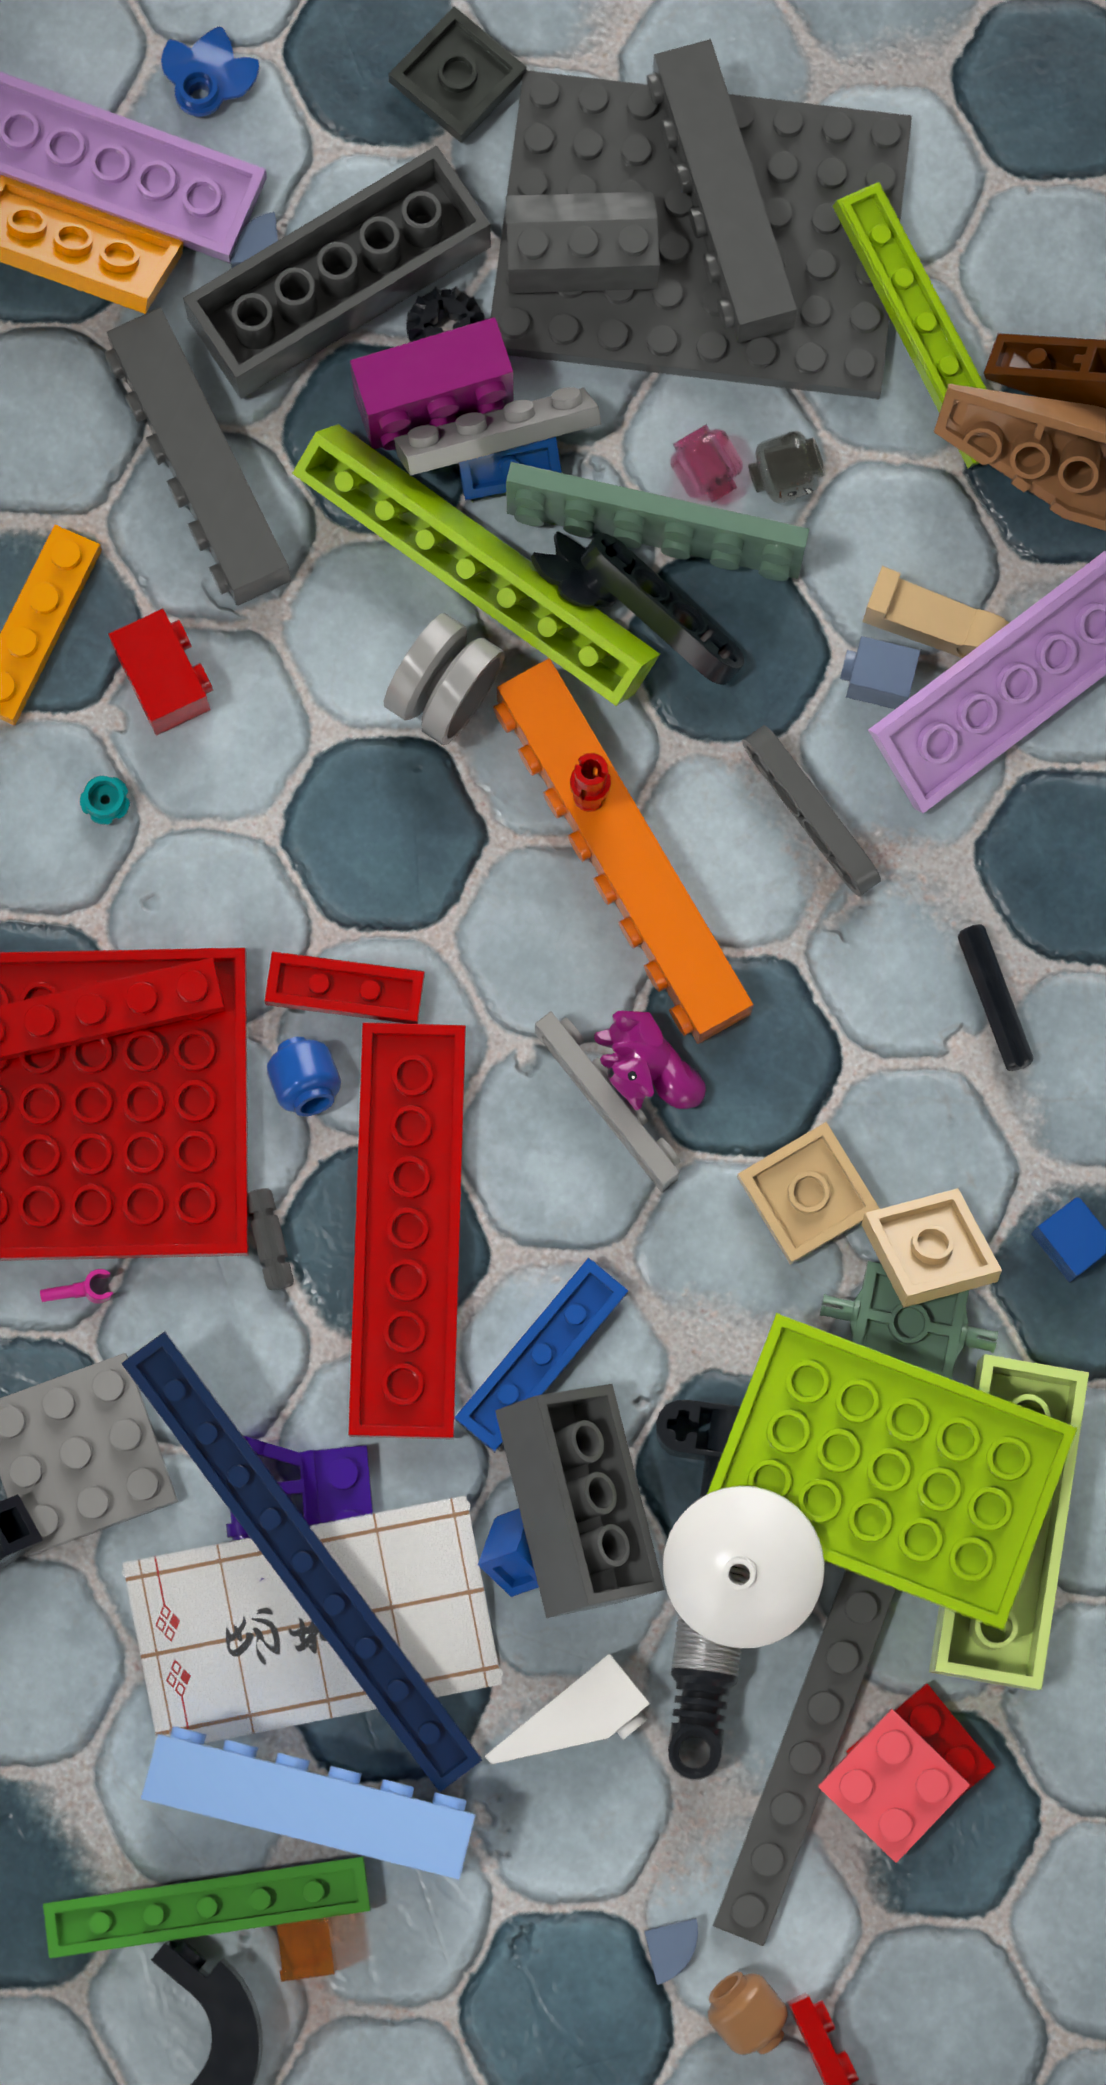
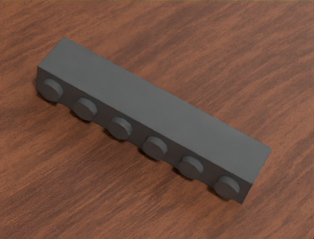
(723, 192)
(198, 457)

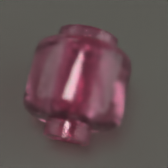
(706, 463)

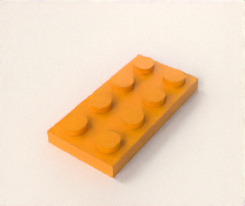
(83, 246)

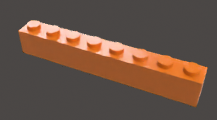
(625, 855)

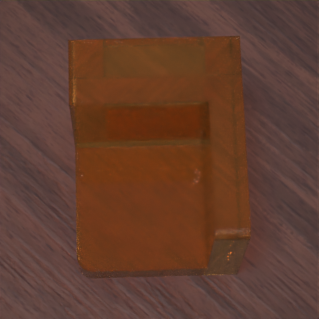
(307, 1949)

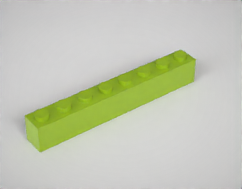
(474, 563)

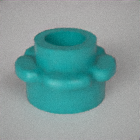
(105, 786)

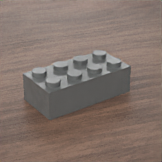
(579, 1500)

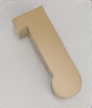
(928, 616)

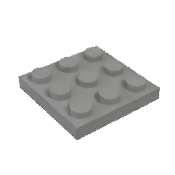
(82, 1453)

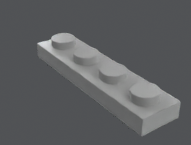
(488, 433)
(592, 1079)

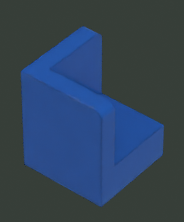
(1072, 1238)
(508, 1556)

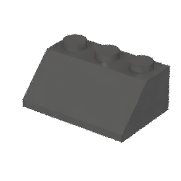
(582, 242)

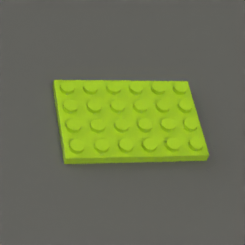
(898, 1468)

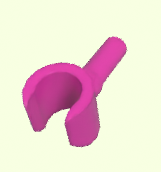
(78, 1289)

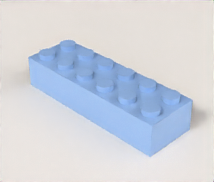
(309, 1805)

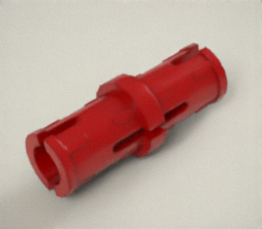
(584, 778)

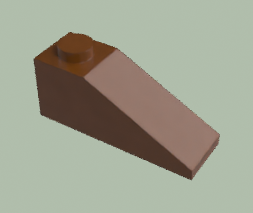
(1050, 367)

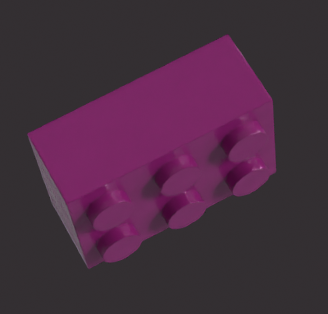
(432, 381)

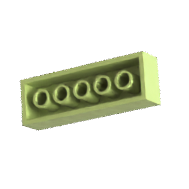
(1019, 1652)

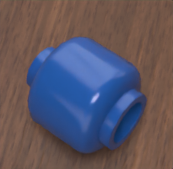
(303, 1076)

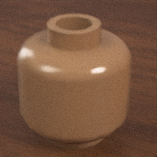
(747, 2013)

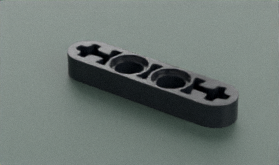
(662, 608)

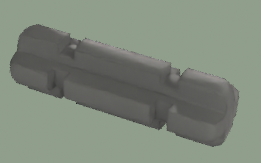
(269, 1239)

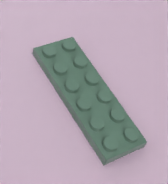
(655, 521)

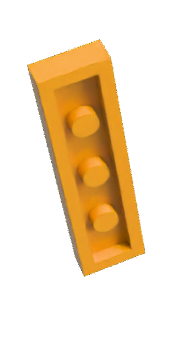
(41, 615)

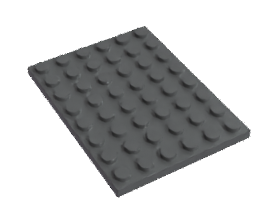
(804, 156)

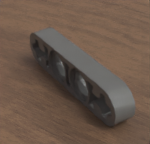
(811, 810)

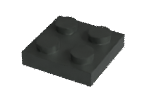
(457, 74)

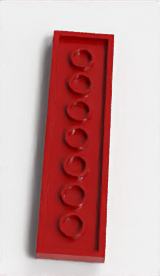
(407, 1231)

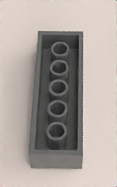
(338, 271)

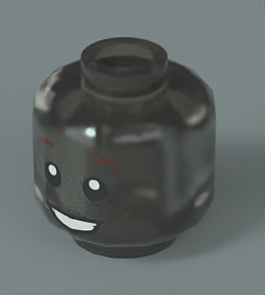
(787, 467)

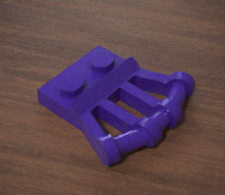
(332, 1482)

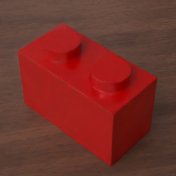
(160, 671)

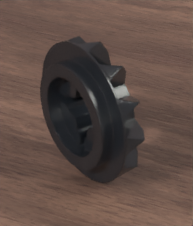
(427, 308)

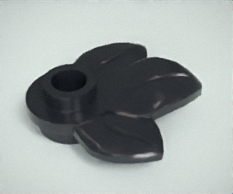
(570, 576)

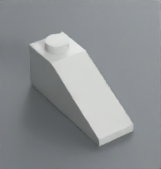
(583, 1713)

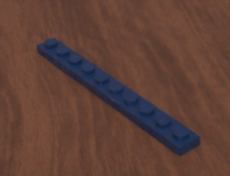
(302, 1561)

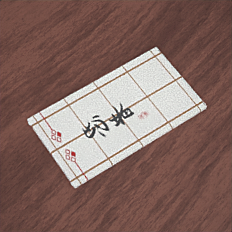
(241, 1656)

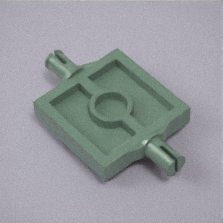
(920, 1334)

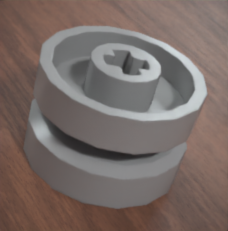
(443, 678)

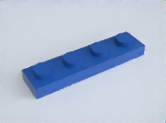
(543, 1350)

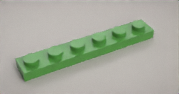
(206, 1907)

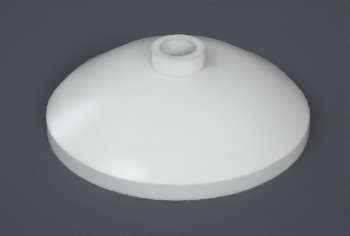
(752, 1530)

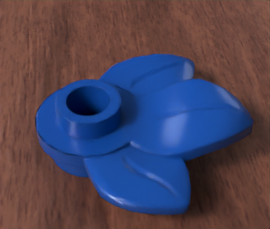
(207, 67)

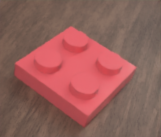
(893, 1785)

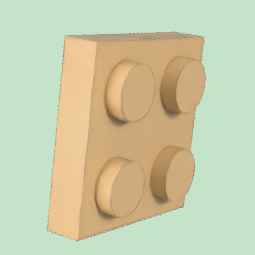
(807, 1192)
(931, 1247)

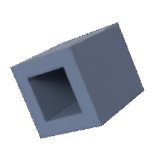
(880, 672)

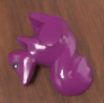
(646, 1061)

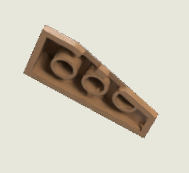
(1037, 442)

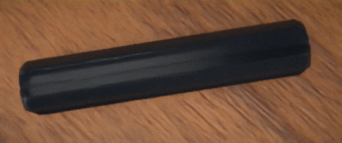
(995, 997)

